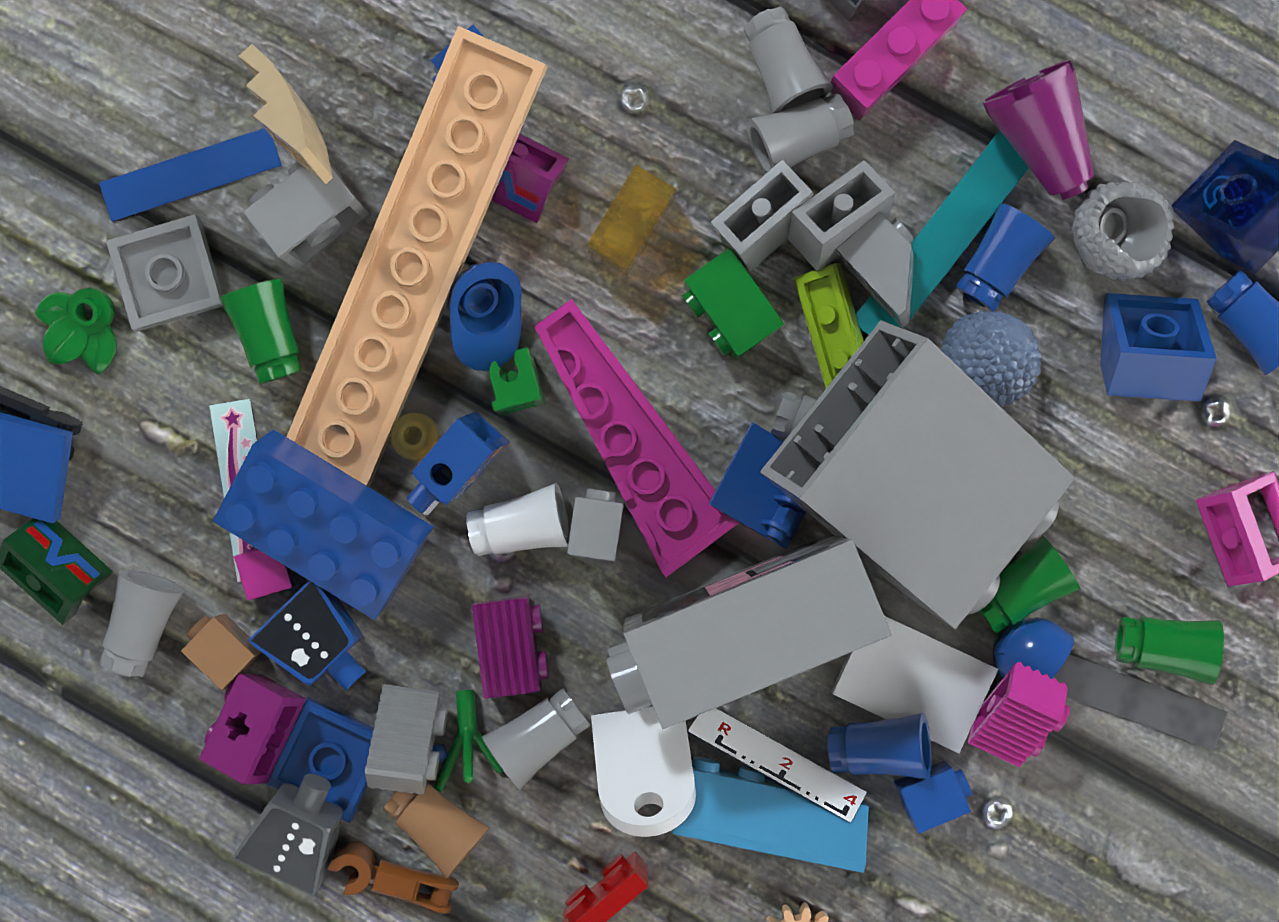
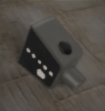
(295, 835)

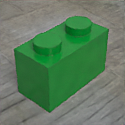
(731, 305)

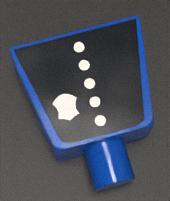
(312, 637)

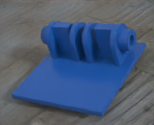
(751, 496)

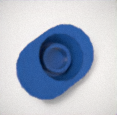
(485, 315)

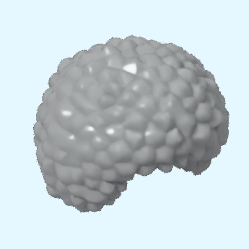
(1123, 230)

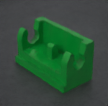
(522, 390)

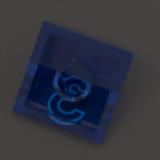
(1236, 206)

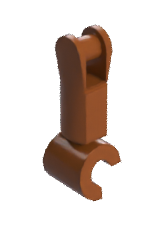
(392, 879)

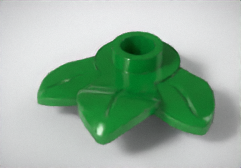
(73, 333)

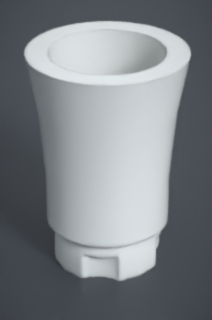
(520, 523)

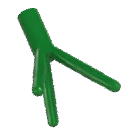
(466, 735)

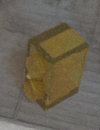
(631, 220)

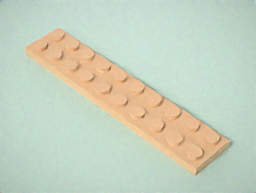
(416, 252)

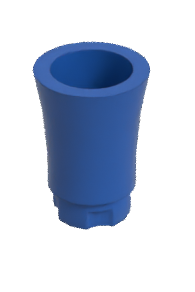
(1003, 257)
(1251, 317)
(882, 747)

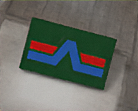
(52, 566)

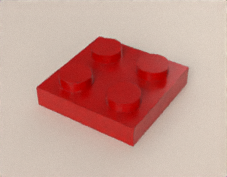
(621, 884)

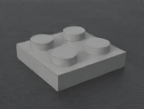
(165, 272)

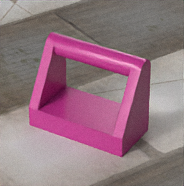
(1236, 532)

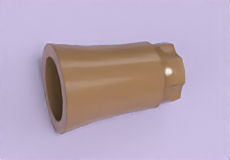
(436, 826)

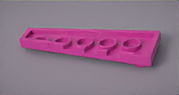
(642, 454)

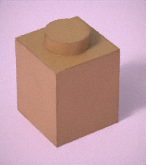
(220, 649)

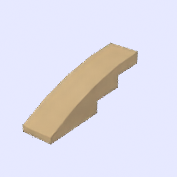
(286, 115)

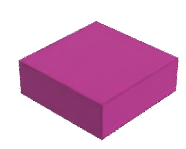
(262, 574)

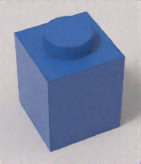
(934, 799)

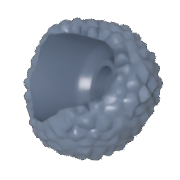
(995, 354)

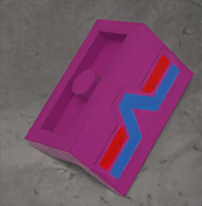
(529, 178)

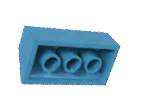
(769, 818)

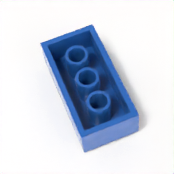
(322, 523)

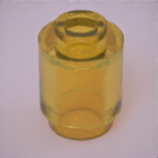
(403, 430)

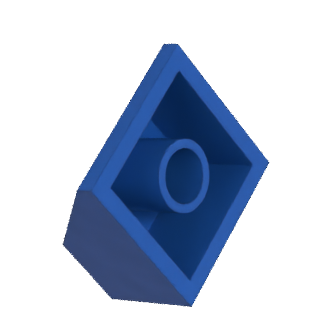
(1155, 347)

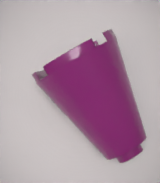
(1046, 128)

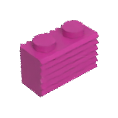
(1020, 715)

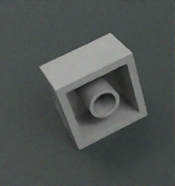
(304, 214)

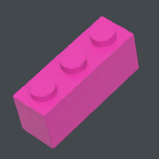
(894, 52)

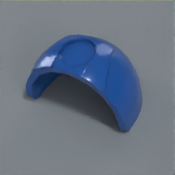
(1033, 643)

